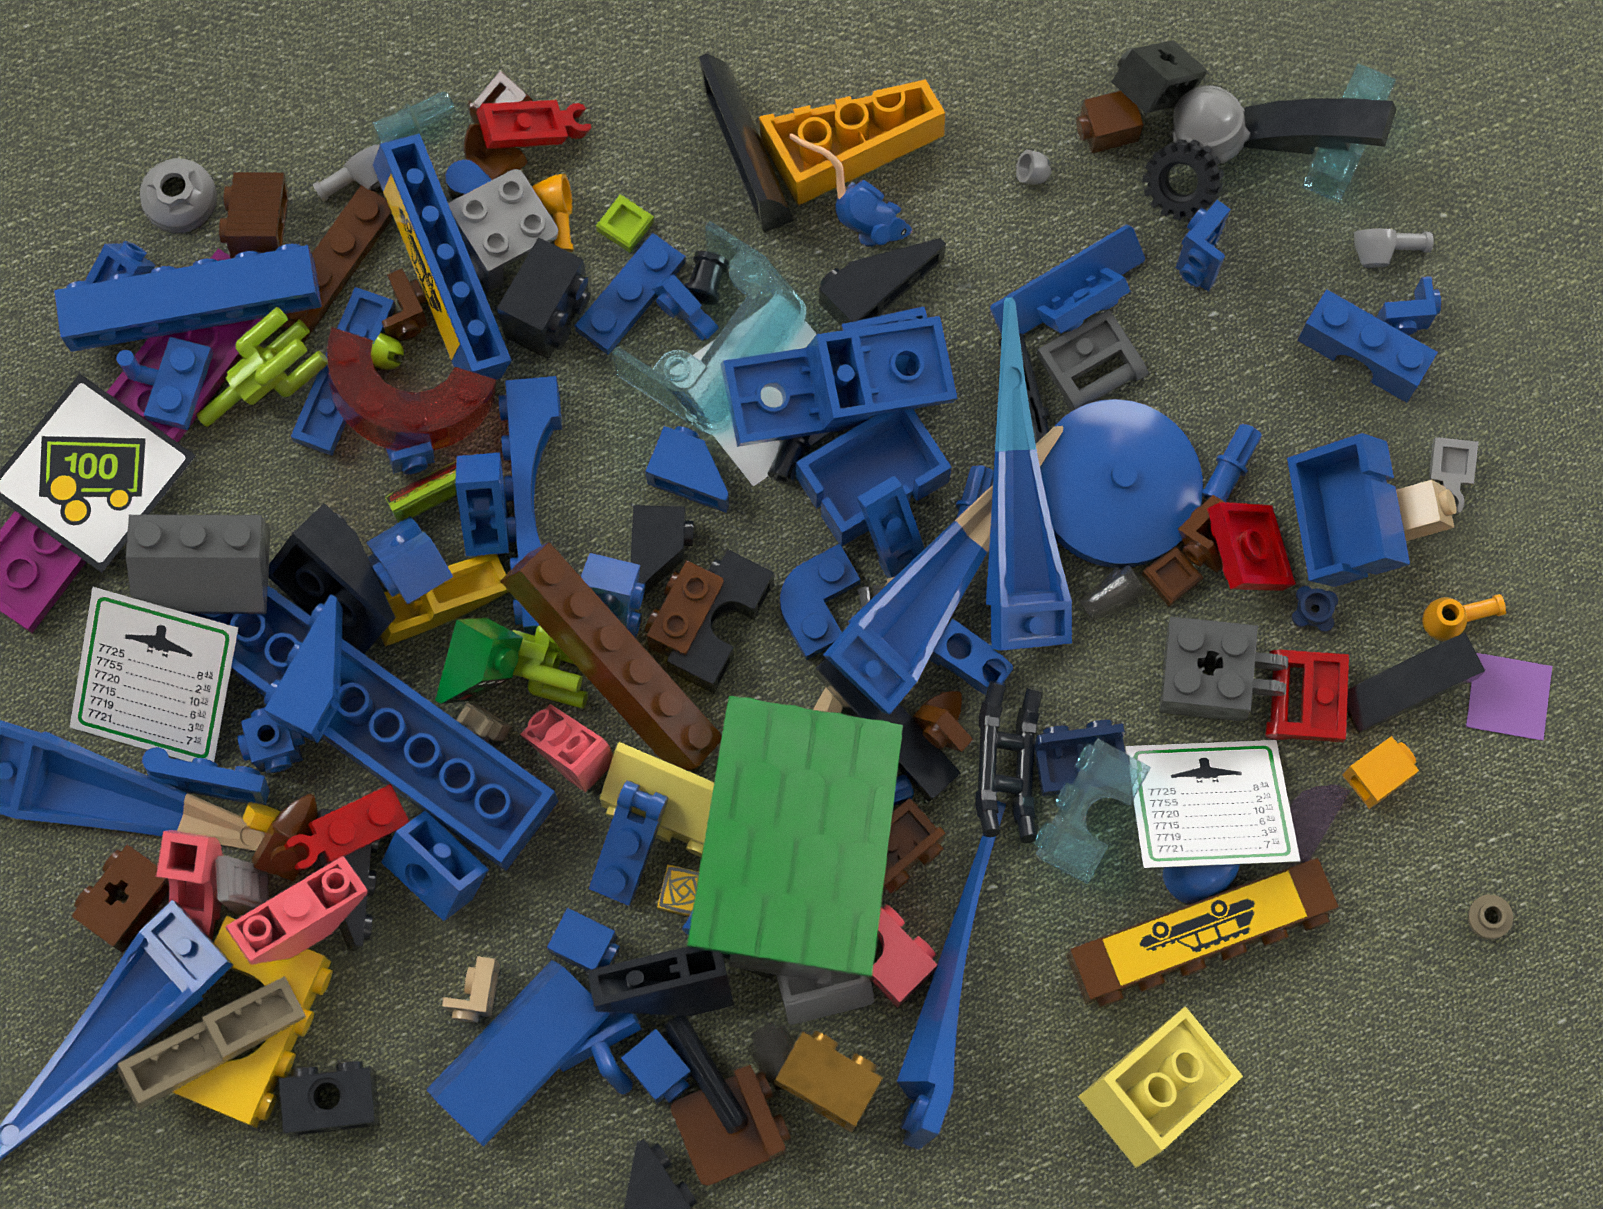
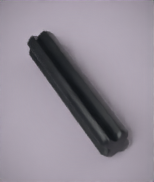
(706, 1074)

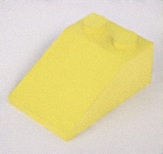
(1160, 1087)

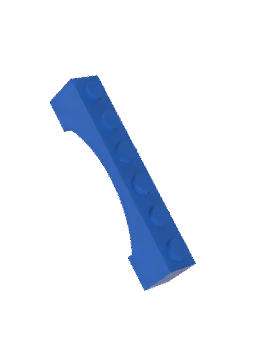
(532, 416)

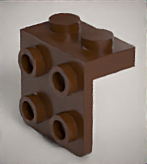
(721, 1154)

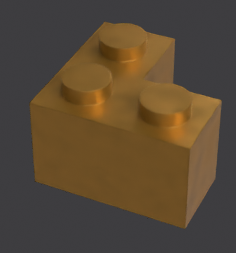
(829, 1080)

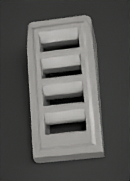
(240, 884)

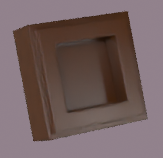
(1172, 576)

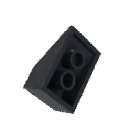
(329, 559)

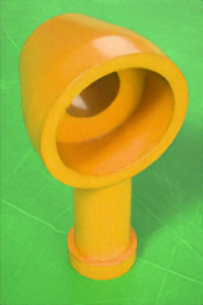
(557, 199)
(1443, 629)

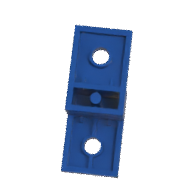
(838, 381)

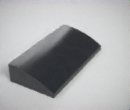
(744, 144)

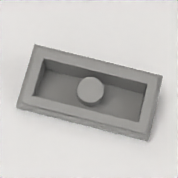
(829, 995)

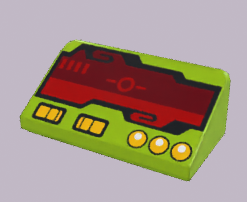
(423, 493)

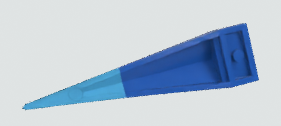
(1024, 563)

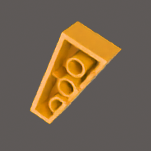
(857, 131)

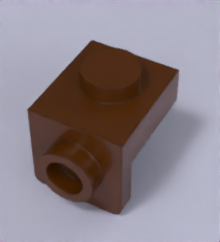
(409, 296)
(1198, 538)

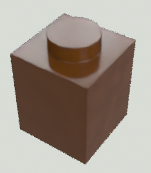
(1109, 122)

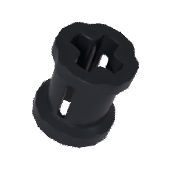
(707, 276)

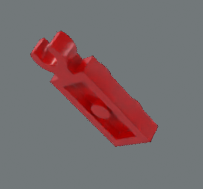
(530, 123)
(351, 827)

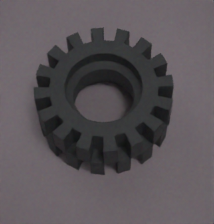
(1161, 190)

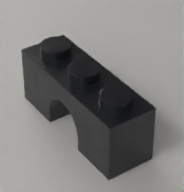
(743, 592)

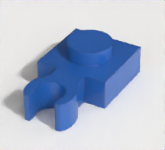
(679, 302)

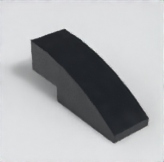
(1413, 683)

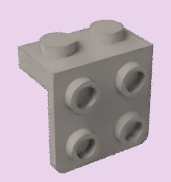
(501, 224)

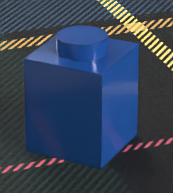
(583, 942)
(658, 1068)

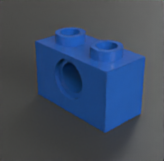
(434, 865)

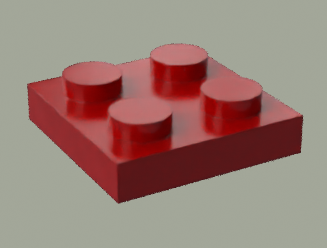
(1250, 546)

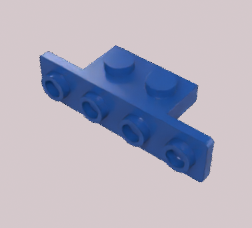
(1077, 286)

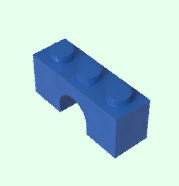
(1391, 355)
(407, 561)

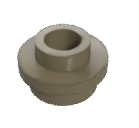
(1481, 926)

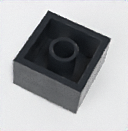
(544, 299)

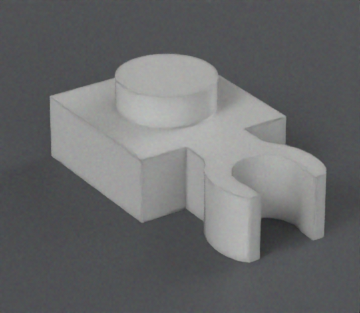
(1453, 465)

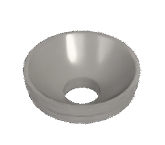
(182, 211)

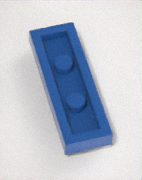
(629, 294)

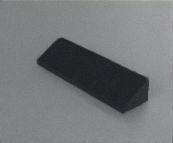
(918, 759)

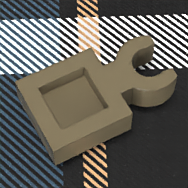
(483, 722)

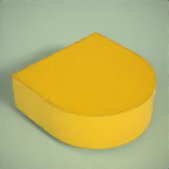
(259, 816)

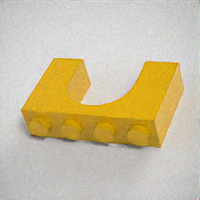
(246, 1085)

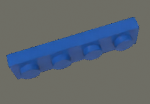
(320, 421)

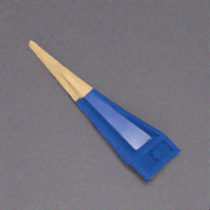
(901, 624)
(71, 785)

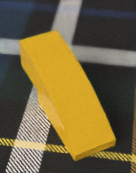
(473, 585)

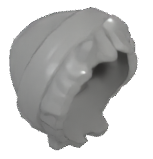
(1213, 120)

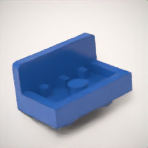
(1199, 258)

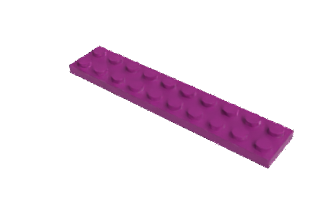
(37, 566)

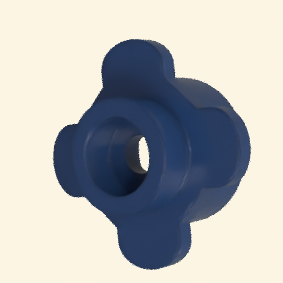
(1323, 600)

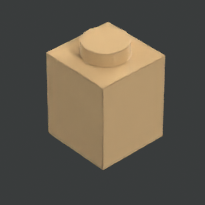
(1426, 509)

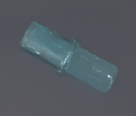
(414, 117)

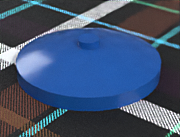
(1120, 483)

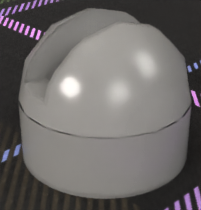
(1033, 167)

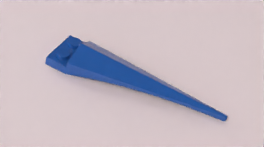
(146, 993)
(929, 1062)

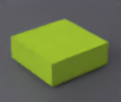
(625, 223)

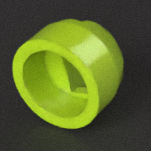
(384, 352)

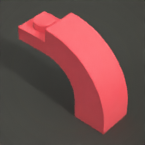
(191, 871)

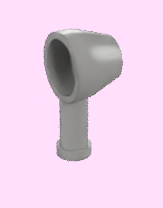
(357, 168)
(1377, 245)

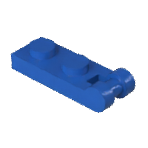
(891, 525)
(206, 778)
(628, 843)

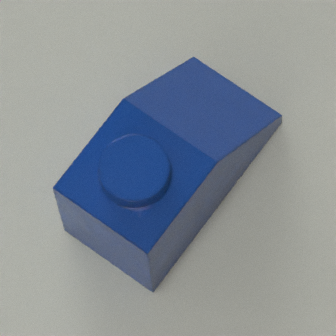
(686, 469)

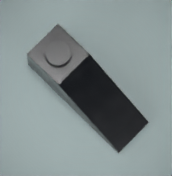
(875, 282)
(664, 983)

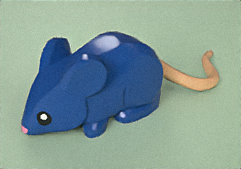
(862, 206)

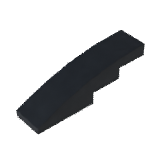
(1318, 123)

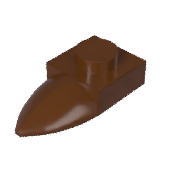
(292, 821)

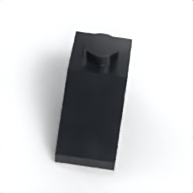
(659, 541)

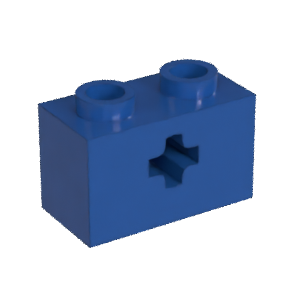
(482, 504)

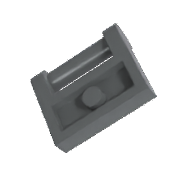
(1085, 350)

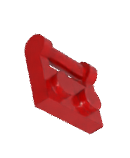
(1321, 701)

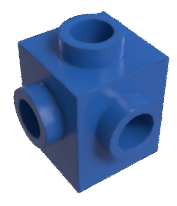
(272, 755)

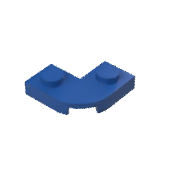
(805, 597)

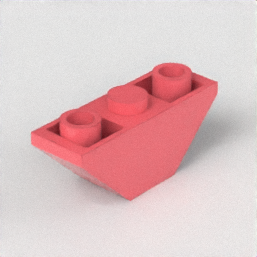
(569, 746)
(299, 914)

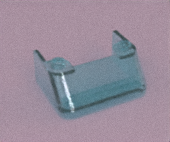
(761, 325)

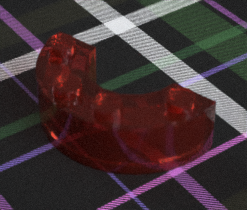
(402, 417)

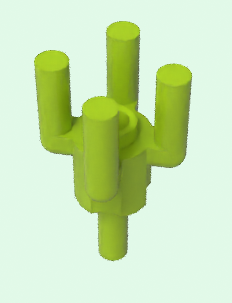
(265, 368)
(540, 664)

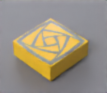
(678, 890)

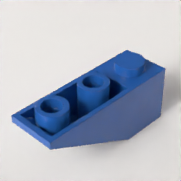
(311, 685)

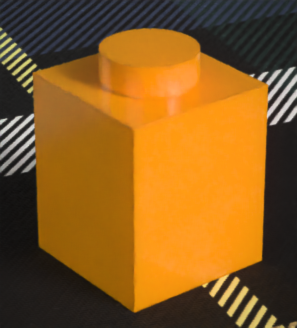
(1381, 771)

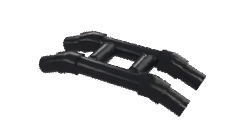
(1023, 744)

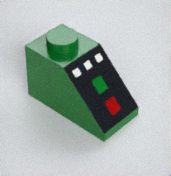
(477, 660)

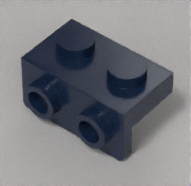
(1060, 749)

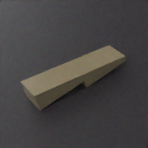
(210, 1043)

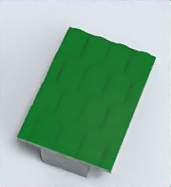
(796, 840)

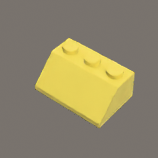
(686, 792)

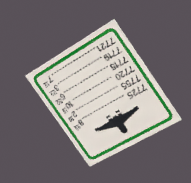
(153, 676)
(1213, 805)

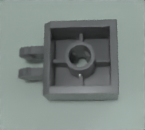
(1232, 652)

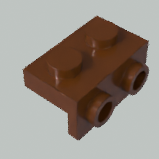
(684, 610)
(910, 841)

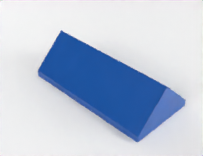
(517, 1052)

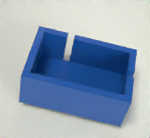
(865, 457)
(1348, 510)

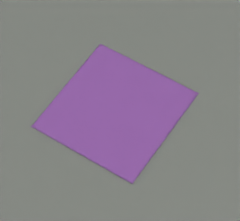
(1510, 697)

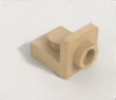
(481, 984)

